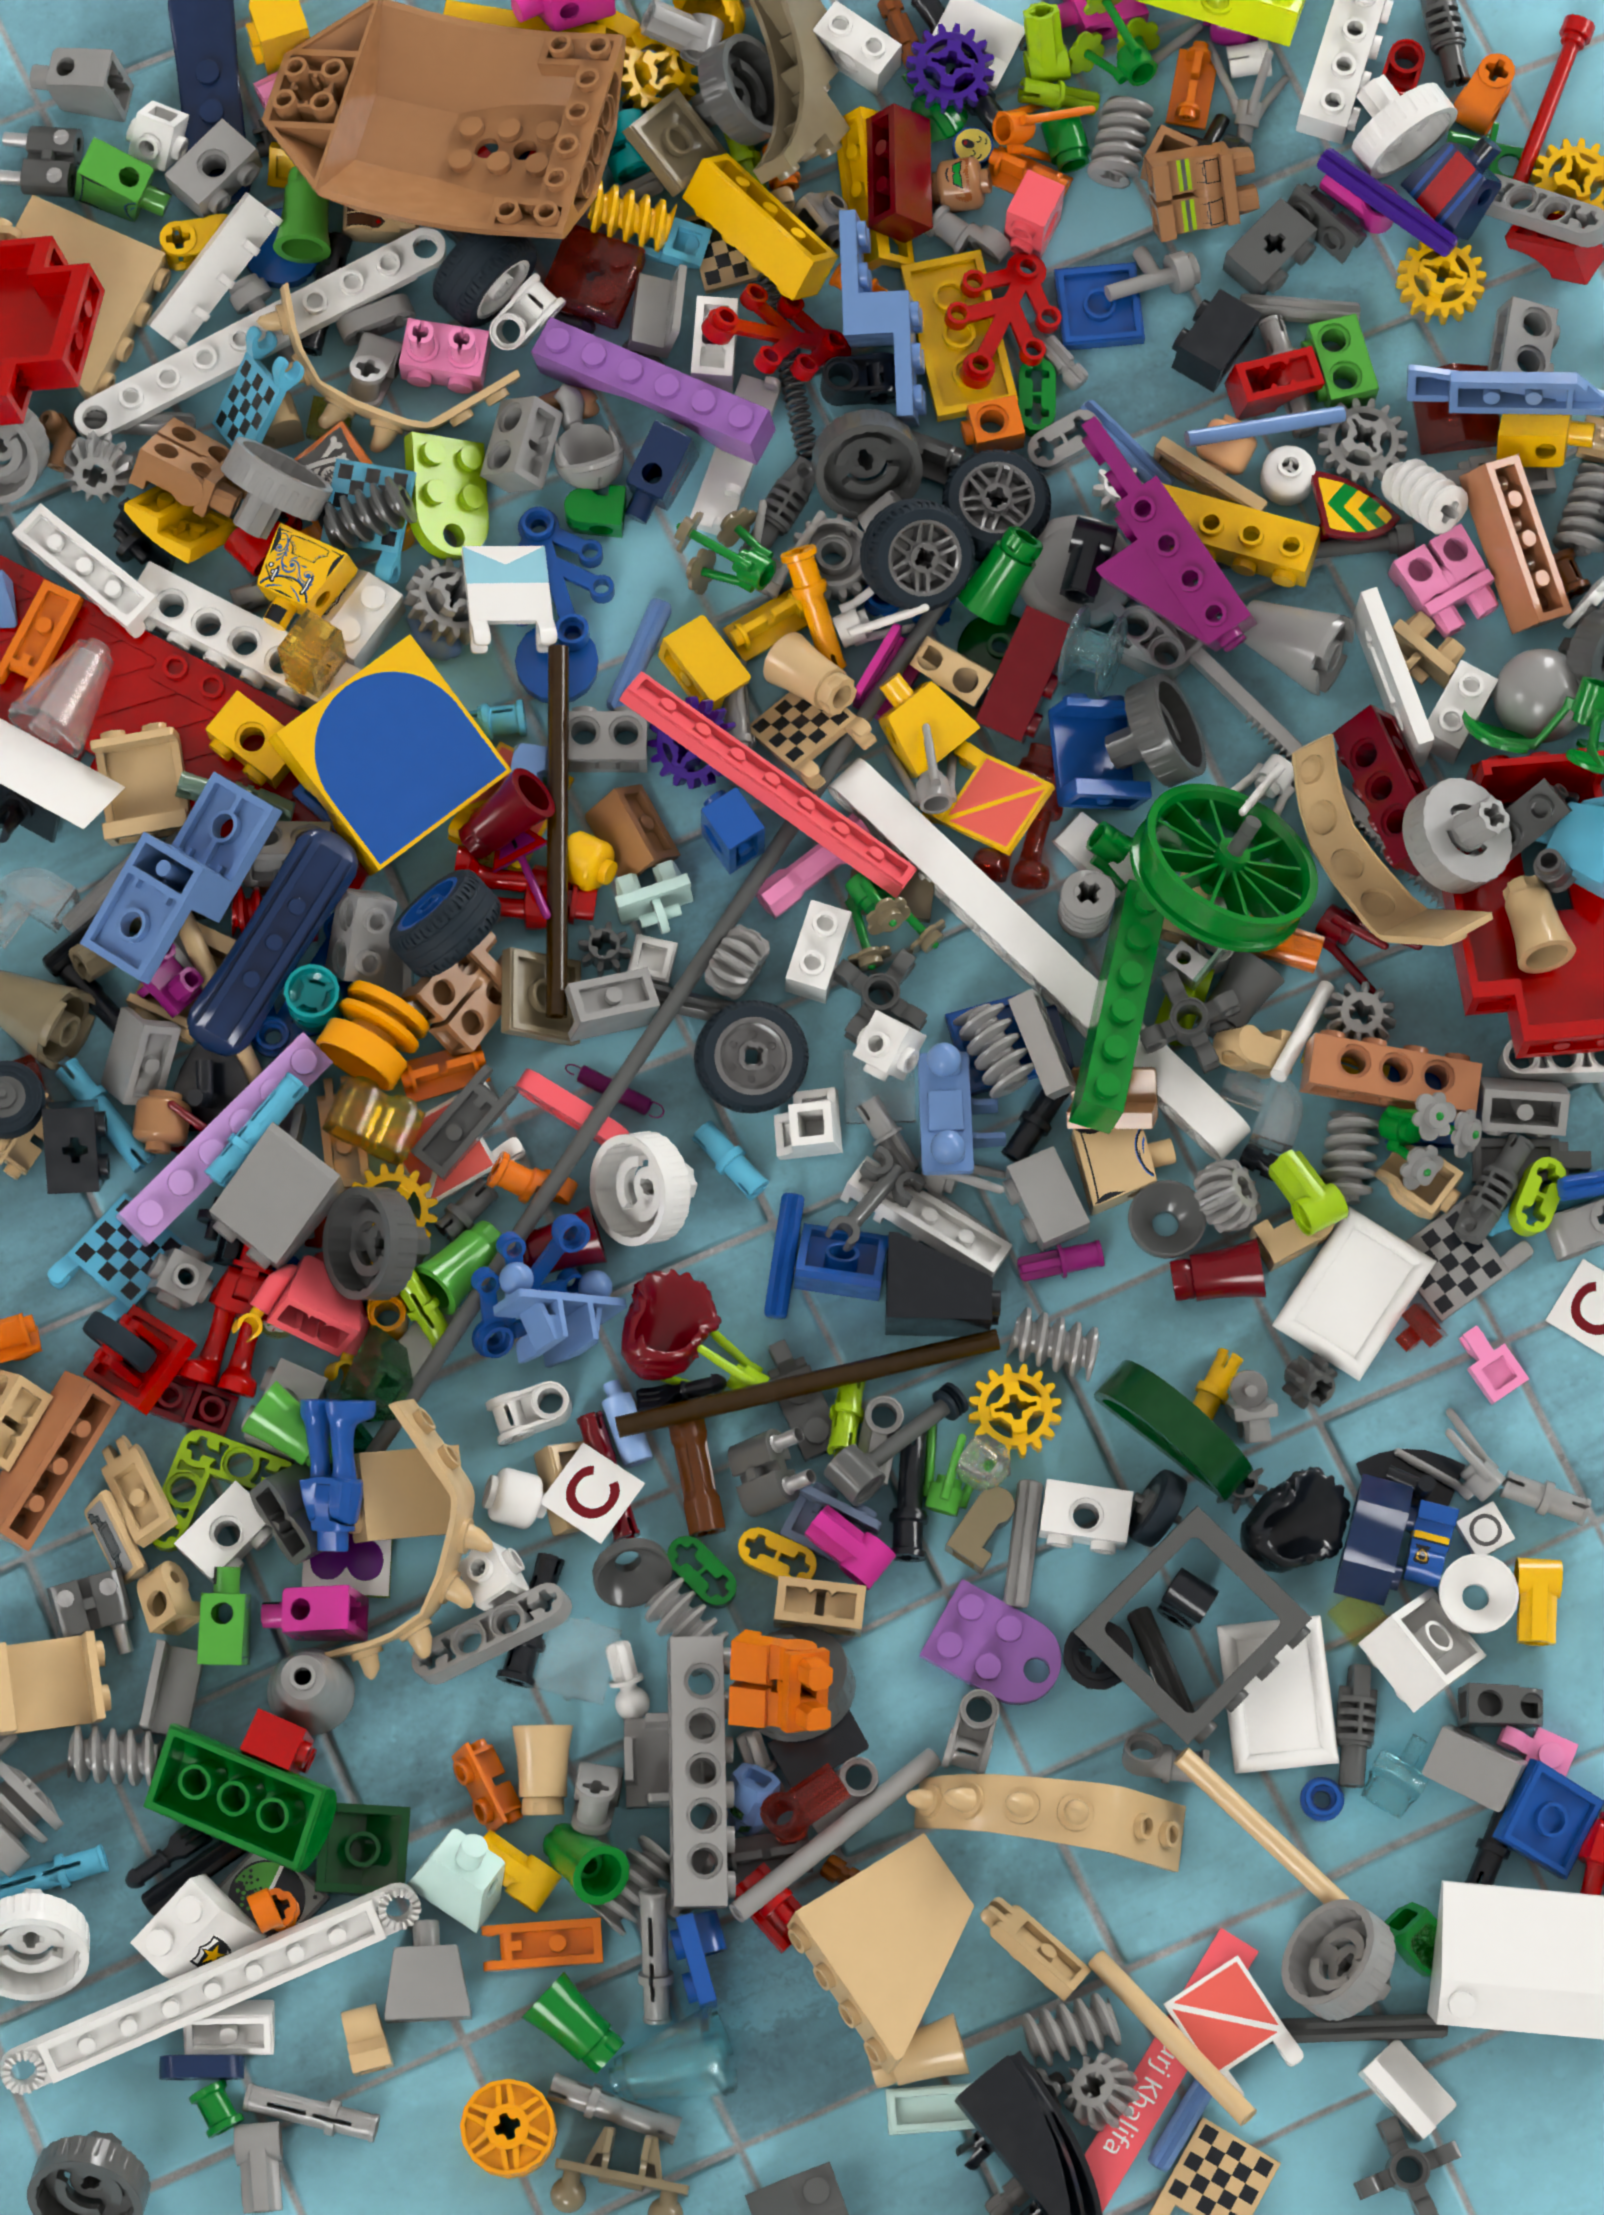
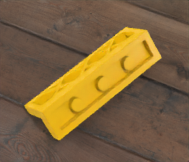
(853, 179)

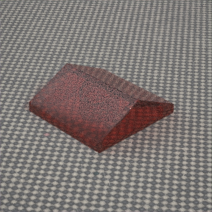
(1448, 432)

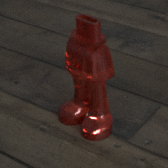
(1029, 870)

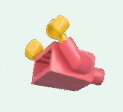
(309, 1307)

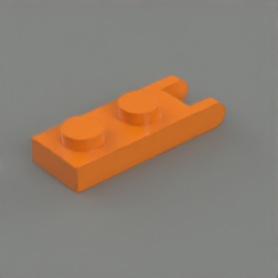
(41, 632)
(546, 1944)

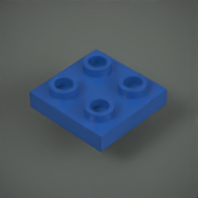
(695, 1939)

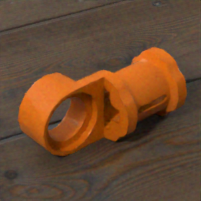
(525, 1181)
(266, 1912)

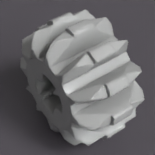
(94, 481)
(737, 962)
(1366, 1005)
(1227, 1195)
(1100, 2091)

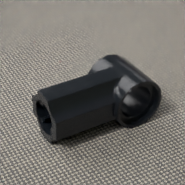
(1089, 548)

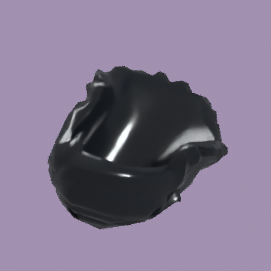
(1296, 1522)

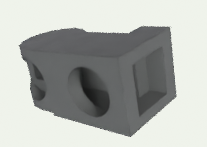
(1499, 1706)

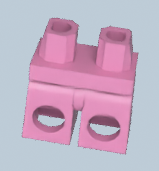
(1445, 578)

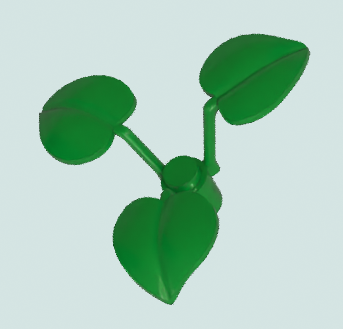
(1588, 711)

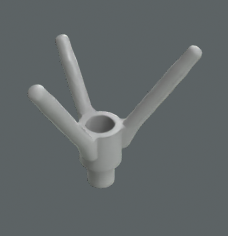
(1249, 111)

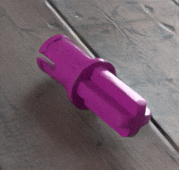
(1060, 1261)

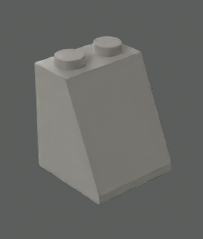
(276, 1199)

